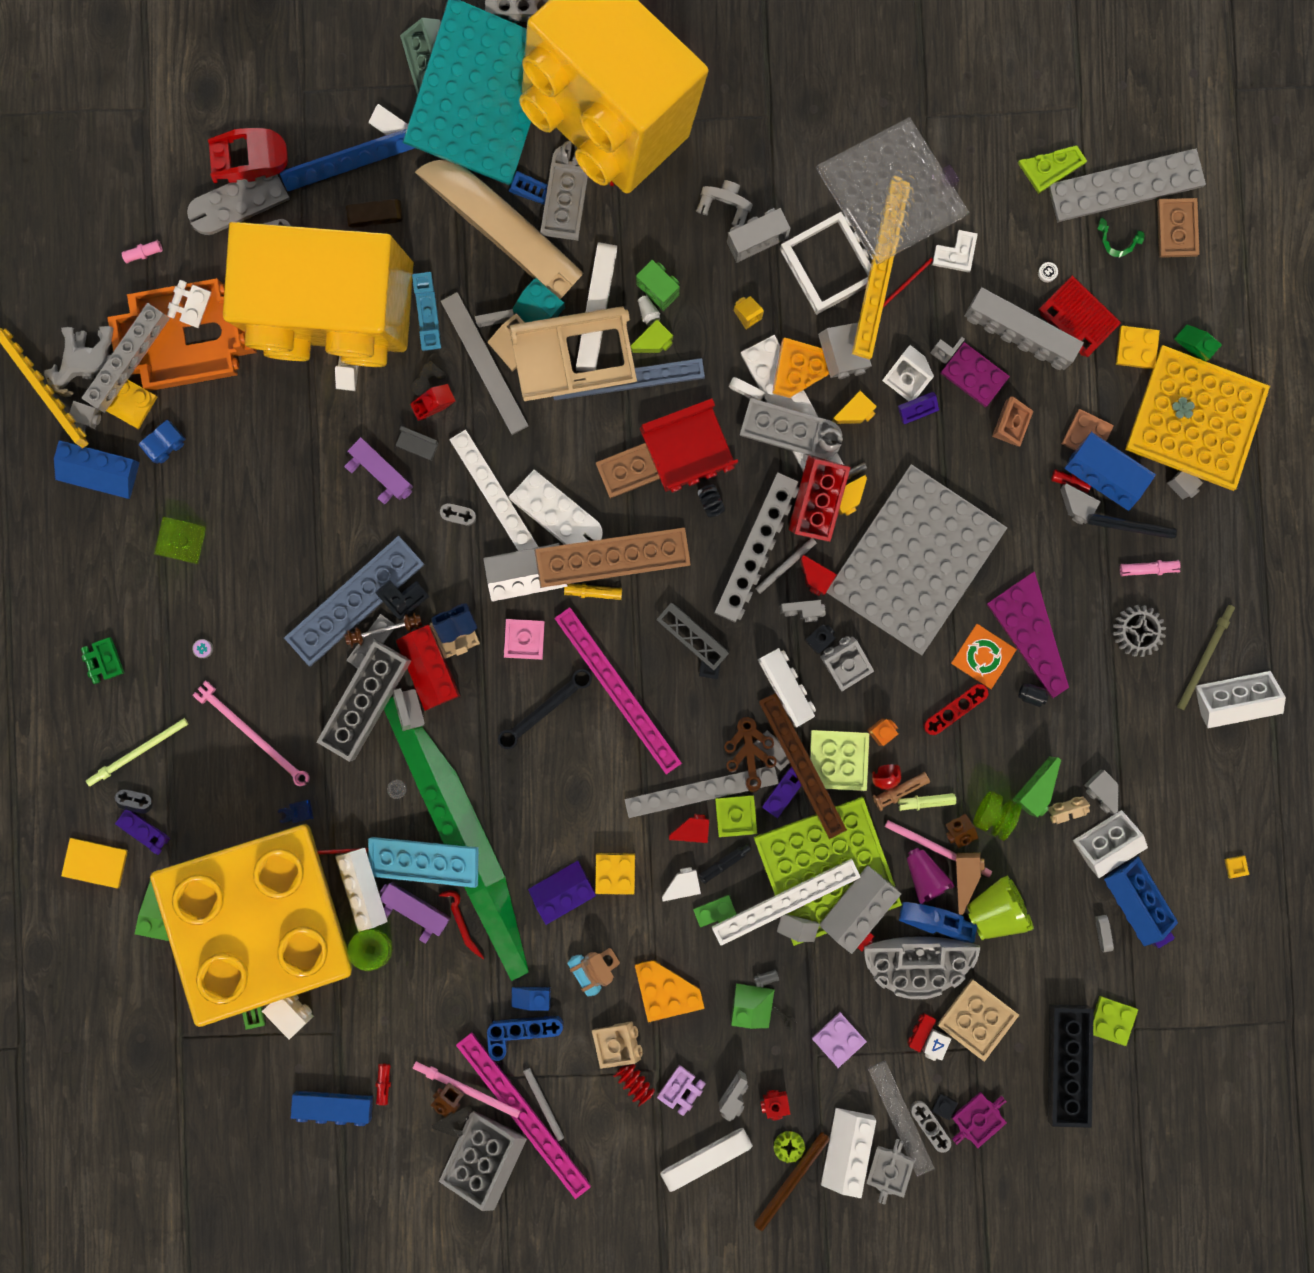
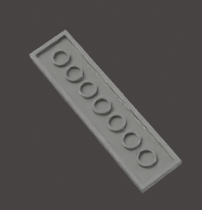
(1127, 185)

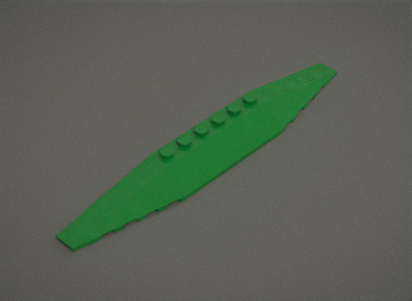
(461, 827)

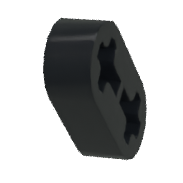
(133, 801)

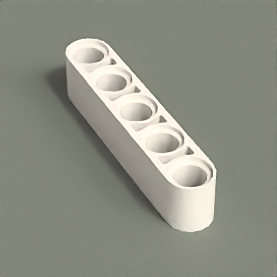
(706, 1159)

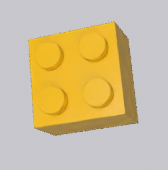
(615, 873)

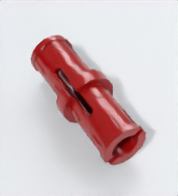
(1072, 480)
(383, 1084)

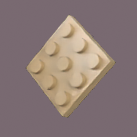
(977, 1020)

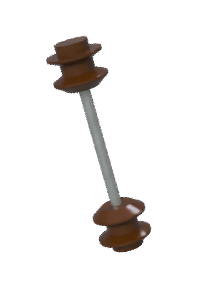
(357, 636)

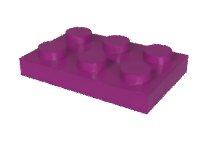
(975, 374)

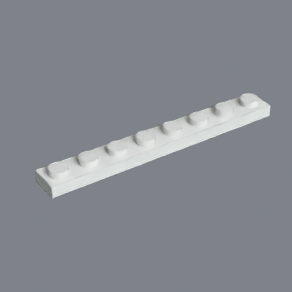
(493, 491)
(786, 902)

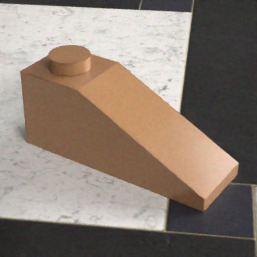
(968, 875)

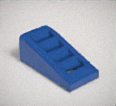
(527, 194)

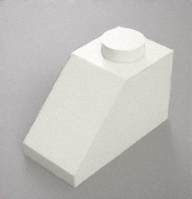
(683, 885)

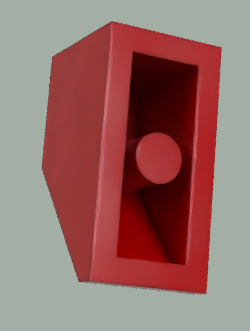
(816, 576)
(692, 830)

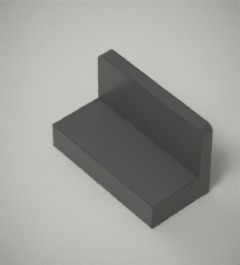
(417, 443)

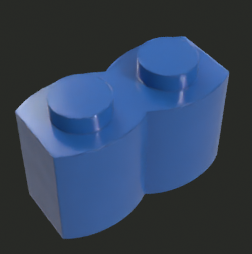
(162, 442)

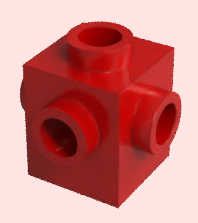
(778, 1111)

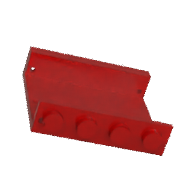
(687, 446)

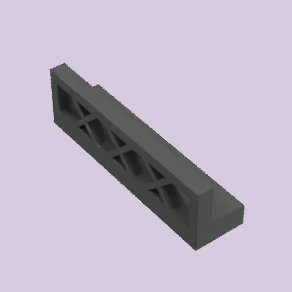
(700, 632)

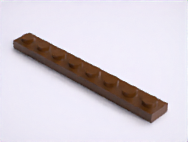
(802, 766)

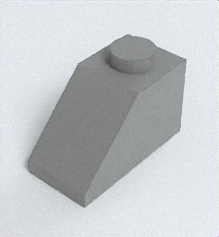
(1078, 503)

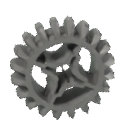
(1141, 622)

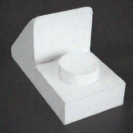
(346, 376)

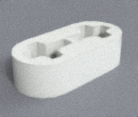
(746, 389)

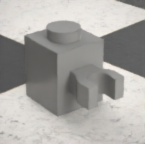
(85, 415)
(1185, 484)

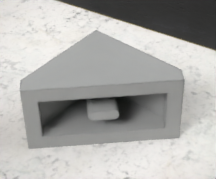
(798, 928)

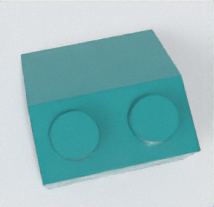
(538, 303)

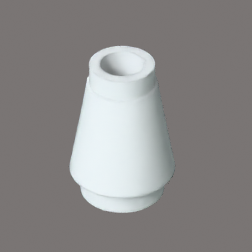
(648, 310)

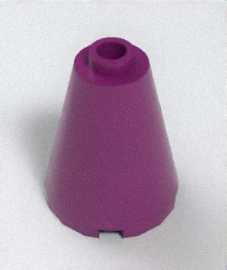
(927, 876)

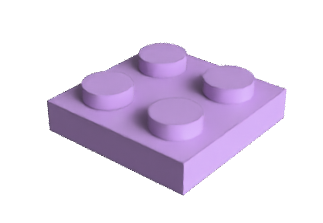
(839, 1039)

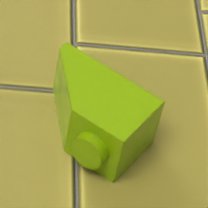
(653, 340)

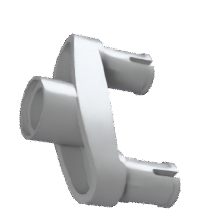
(726, 194)

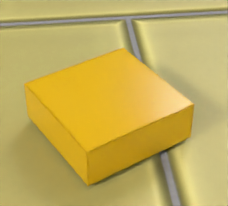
(1236, 866)

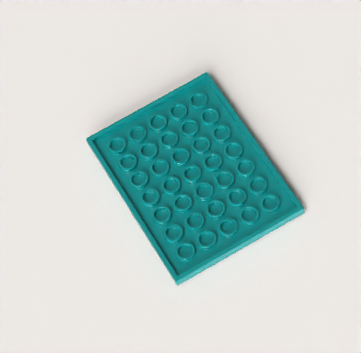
(472, 93)

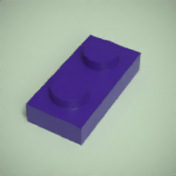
(918, 408)

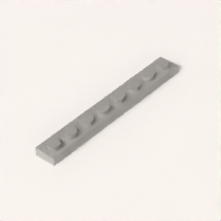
(697, 792)

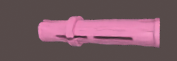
(1150, 568)

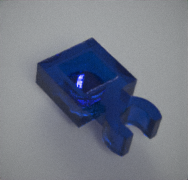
(298, 812)

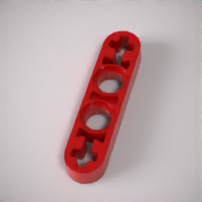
(957, 712)

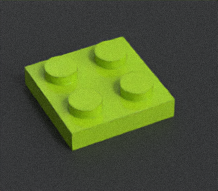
(736, 816)
(1113, 1020)

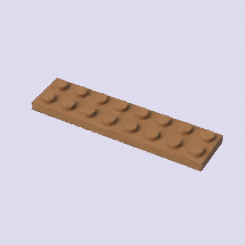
(612, 557)

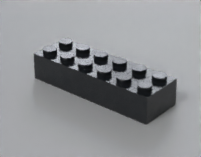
(1070, 1065)

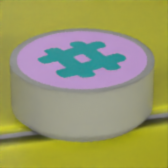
(202, 648)

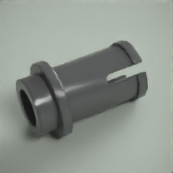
(766, 978)

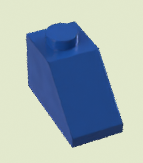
(531, 998)

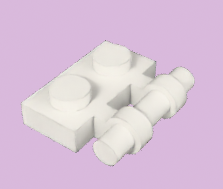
(195, 304)

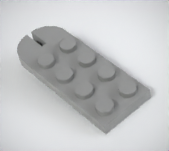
(564, 196)
(235, 203)
(791, 429)

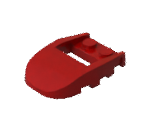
(265, 155)

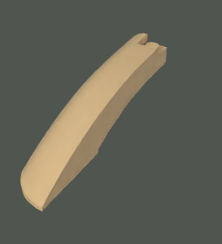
(501, 225)

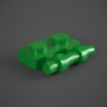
(107, 659)

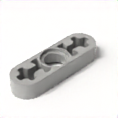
(934, 1141)

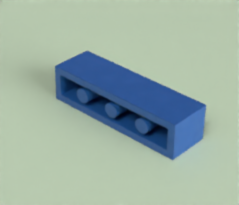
(331, 1107)

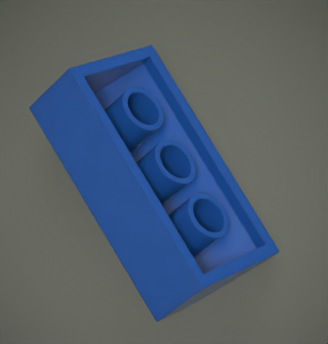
(95, 469)
(1109, 471)
(1141, 901)

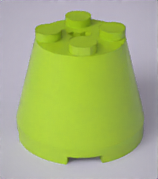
(1000, 911)

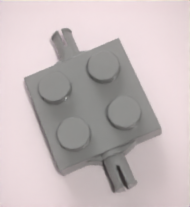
(890, 1171)

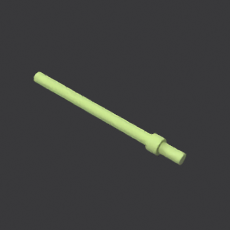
(105, 772)

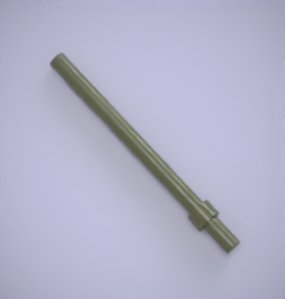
(1222, 624)

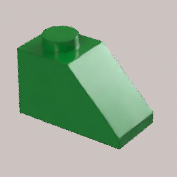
(1198, 342)

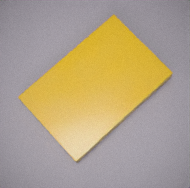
(94, 863)

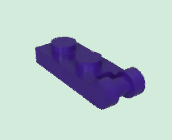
(782, 794)
(142, 831)

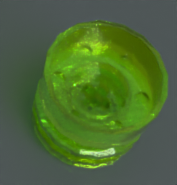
(1001, 817)
(360, 944)

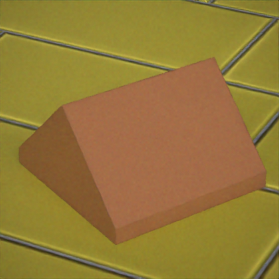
(1012, 422)

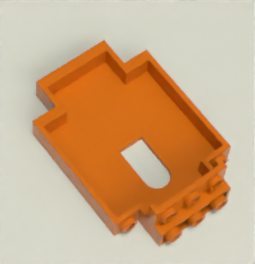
(169, 359)

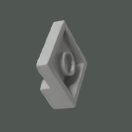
(807, 610)
(846, 662)
(732, 1100)

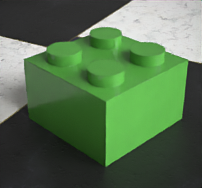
(658, 284)

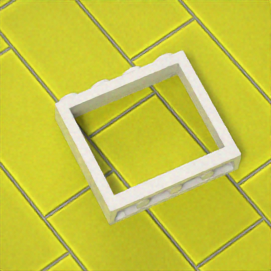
(802, 278)

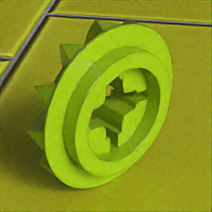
(783, 1140)

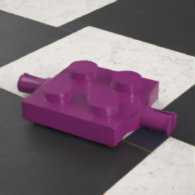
(979, 1120)

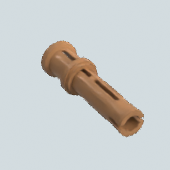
(893, 794)

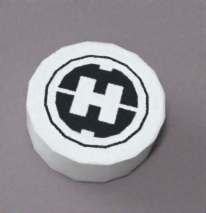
(1048, 272)

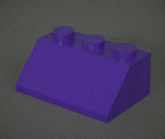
(562, 892)

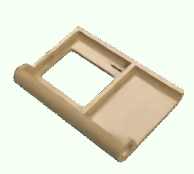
(545, 360)

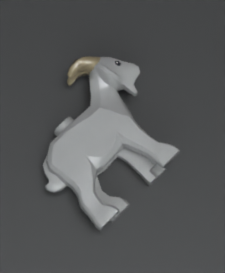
(79, 359)

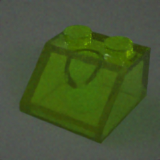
(180, 540)

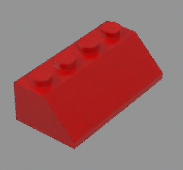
(819, 498)
(428, 668)

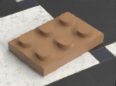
(1178, 227)
(627, 470)

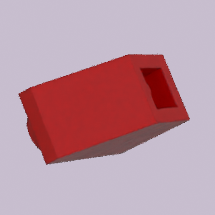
(432, 401)

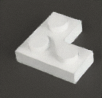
(957, 258)

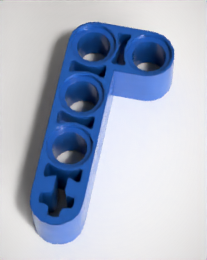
(526, 1032)

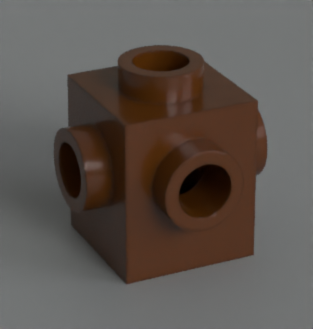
(961, 831)
(446, 1100)

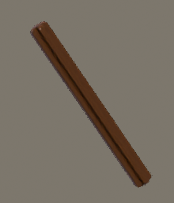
(791, 1181)

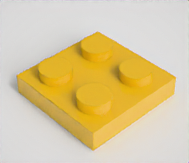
(1137, 347)

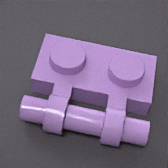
(675, 1088)

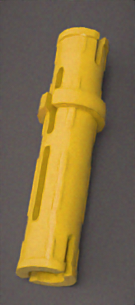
(593, 591)

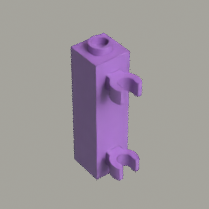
(380, 469)
(414, 909)

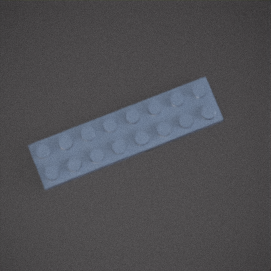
(353, 601)

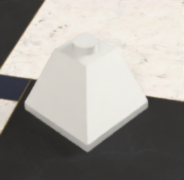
(909, 374)

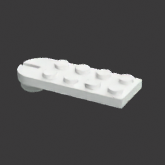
(555, 510)

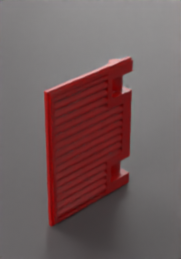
(1080, 315)

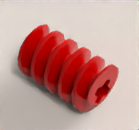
(634, 1083)

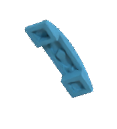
(427, 311)

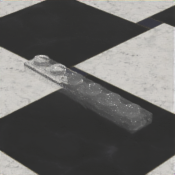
(901, 1117)

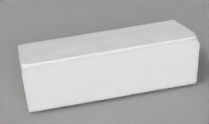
(386, 121)

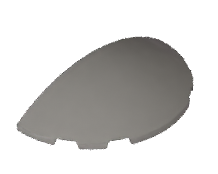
(920, 964)

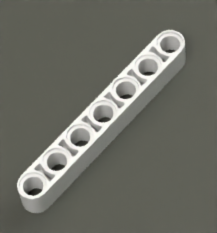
(597, 300)

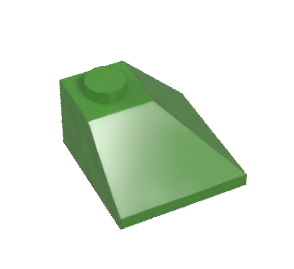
(752, 1006)

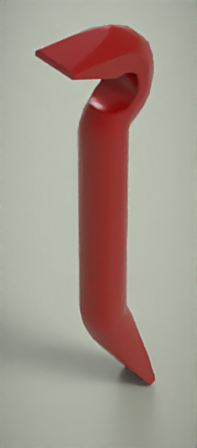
(460, 922)

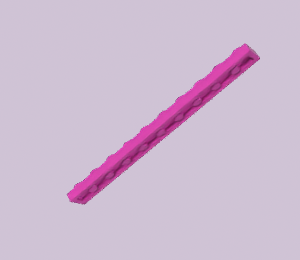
(618, 690)
(527, 1119)

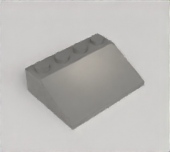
(482, 1161)

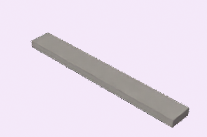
(484, 363)

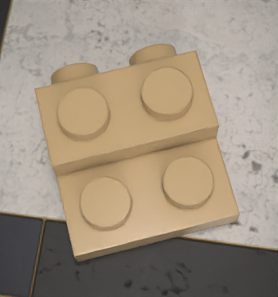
(617, 1045)

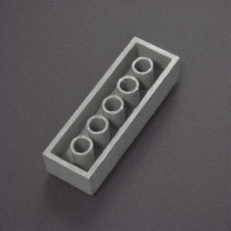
(1023, 329)
(363, 701)

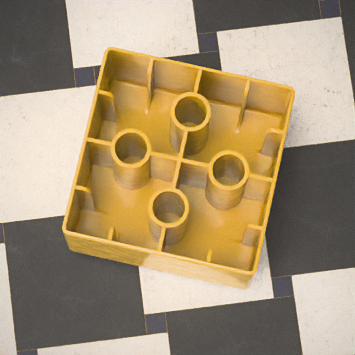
(610, 85)
(318, 290)
(251, 924)

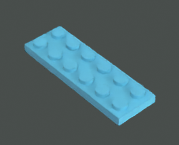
(423, 862)

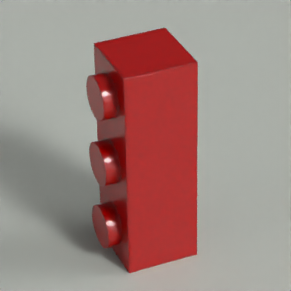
(921, 1032)

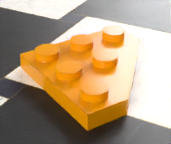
(798, 367)
(666, 992)

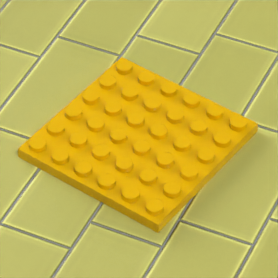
(1222, 425)

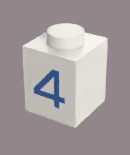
(936, 1045)

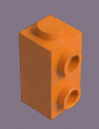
(883, 731)

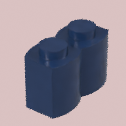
(454, 623)

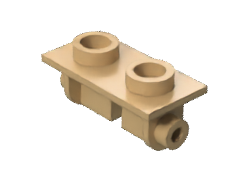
(1076, 806)

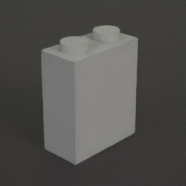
(837, 349)

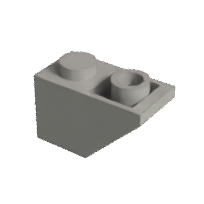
(1105, 790)

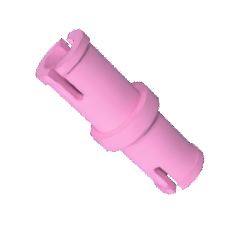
(142, 251)

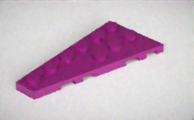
(1027, 624)

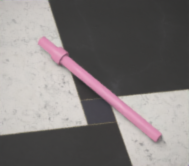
(927, 843)
(432, 1073)

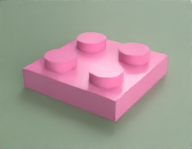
(524, 639)

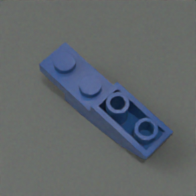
(938, 920)

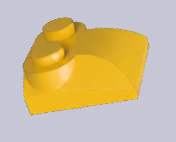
(132, 404)

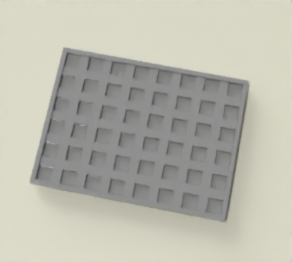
(916, 559)

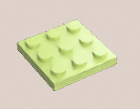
(840, 759)

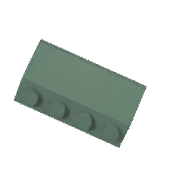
(418, 45)

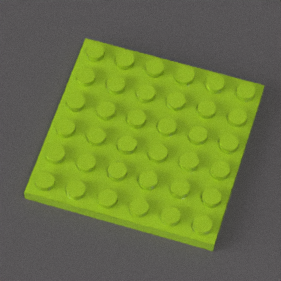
(804, 851)

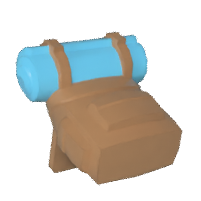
(593, 970)

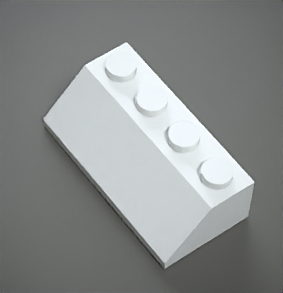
(786, 687)
(1240, 699)
(361, 889)
(848, 1152)

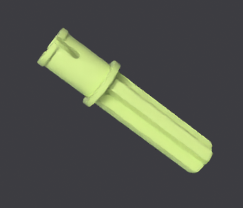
(926, 801)

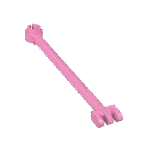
(208, 695)

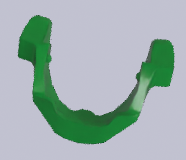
(1139, 238)

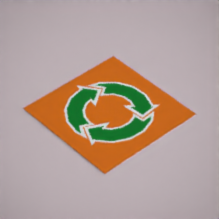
(984, 656)

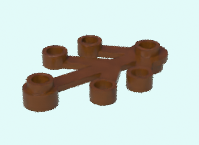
(749, 751)

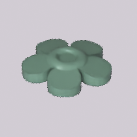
(1182, 408)

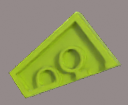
(1051, 167)

